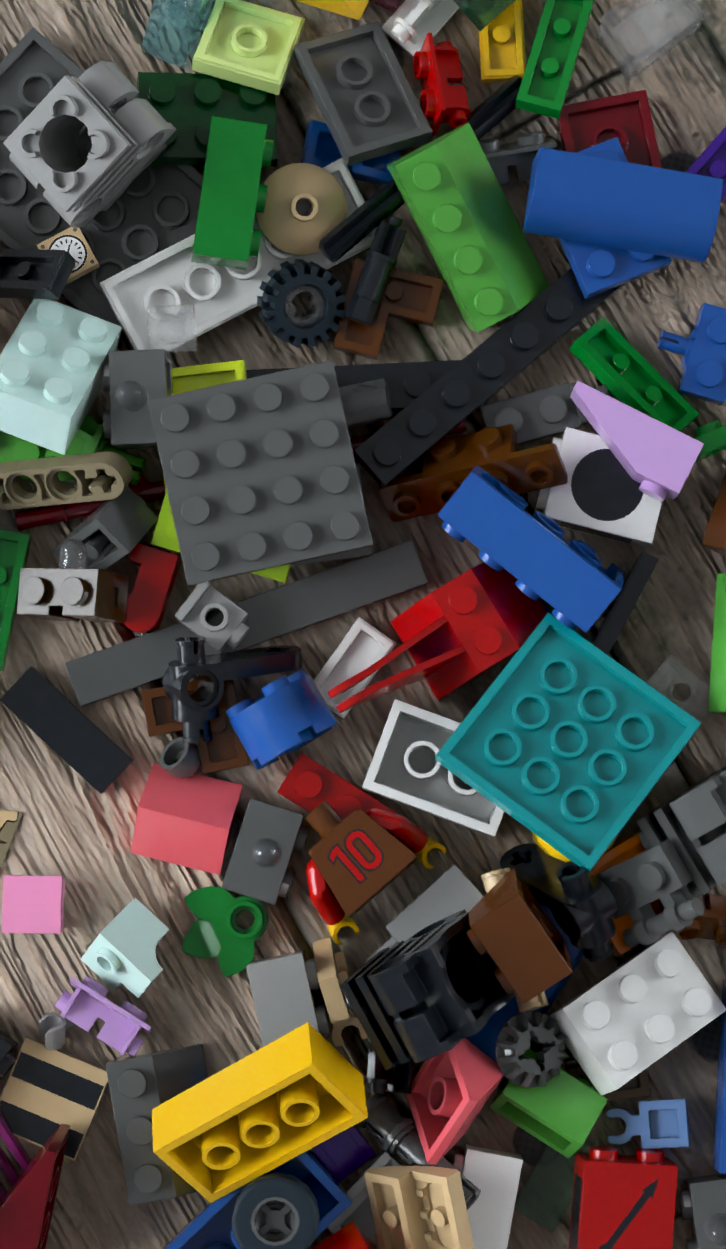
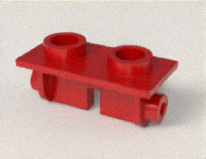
(435, 69)

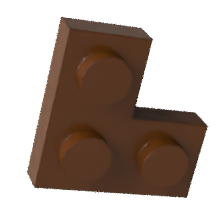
(405, 297)
(217, 755)

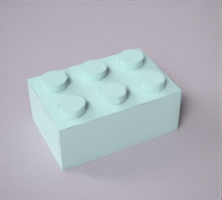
(53, 372)

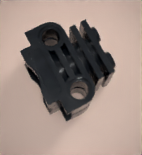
(425, 993)

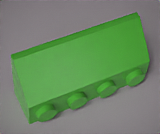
(469, 228)

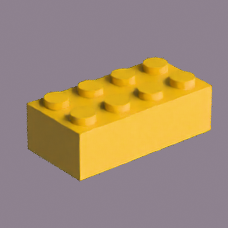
(259, 1113)

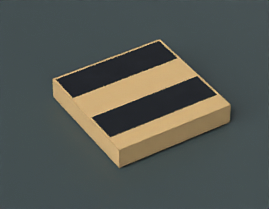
(50, 1091)

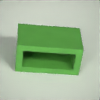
(555, 1113)

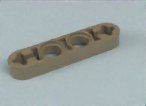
(51, 490)

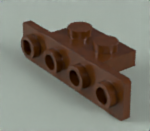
(455, 457)

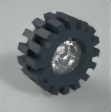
(280, 312)

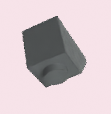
(113, 529)

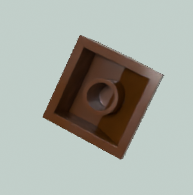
(519, 938)

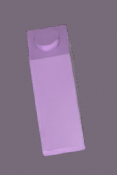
(644, 446)

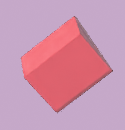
(186, 819)
(450, 1096)

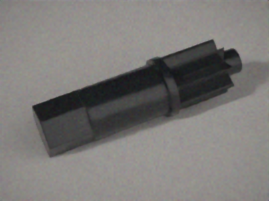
(376, 271)

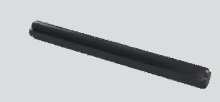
(389, 198)

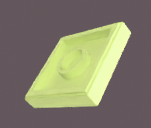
(248, 44)

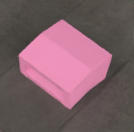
(33, 904)

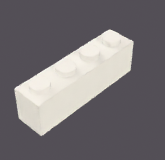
(498, 1179)

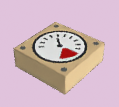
(77, 246)

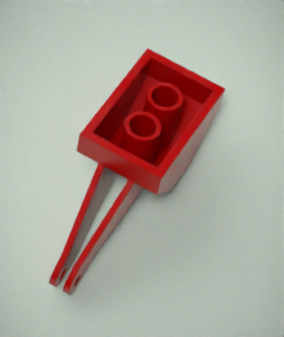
(455, 635)

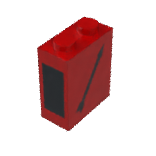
(623, 1200)

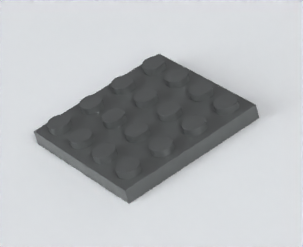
(260, 473)

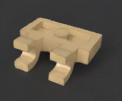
(331, 973)

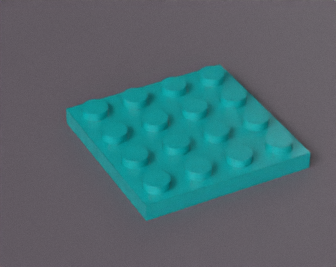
(567, 742)

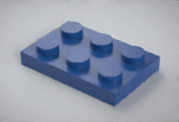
(605, 267)

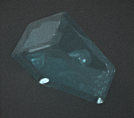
(174, 29)

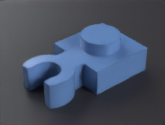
(659, 1123)

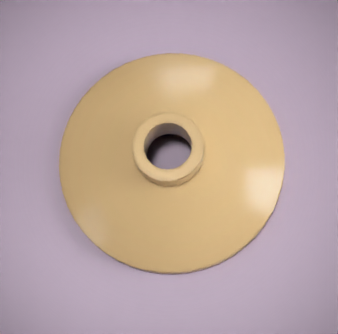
(281, 221)

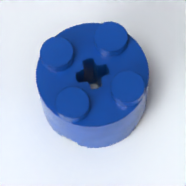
(281, 718)

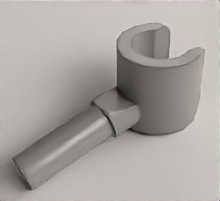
(54, 1029)

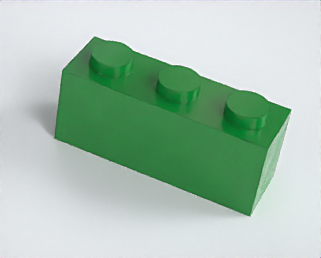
(231, 193)

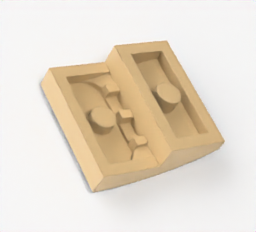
(418, 1207)

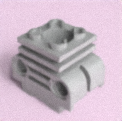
(123, 133)

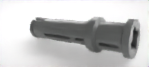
(402, 1139)

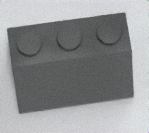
(135, 1089)

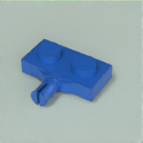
(702, 355)

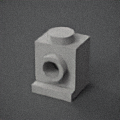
(200, 603)

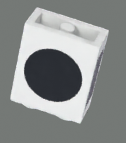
(599, 494)

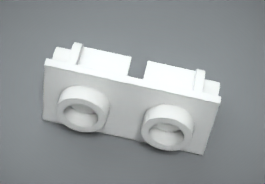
(416, 19)

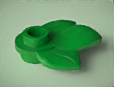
(217, 928)

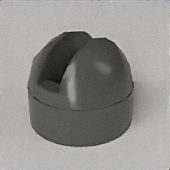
(180, 758)

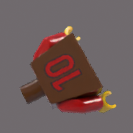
(359, 860)

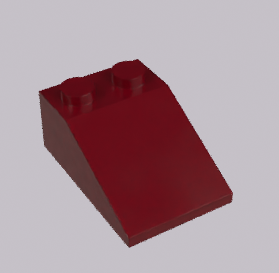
(30, 1201)

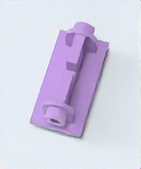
(121, 1023)

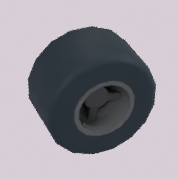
(261, 1227)

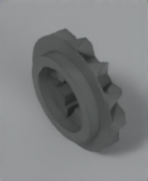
(514, 1040)

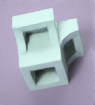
(127, 949)

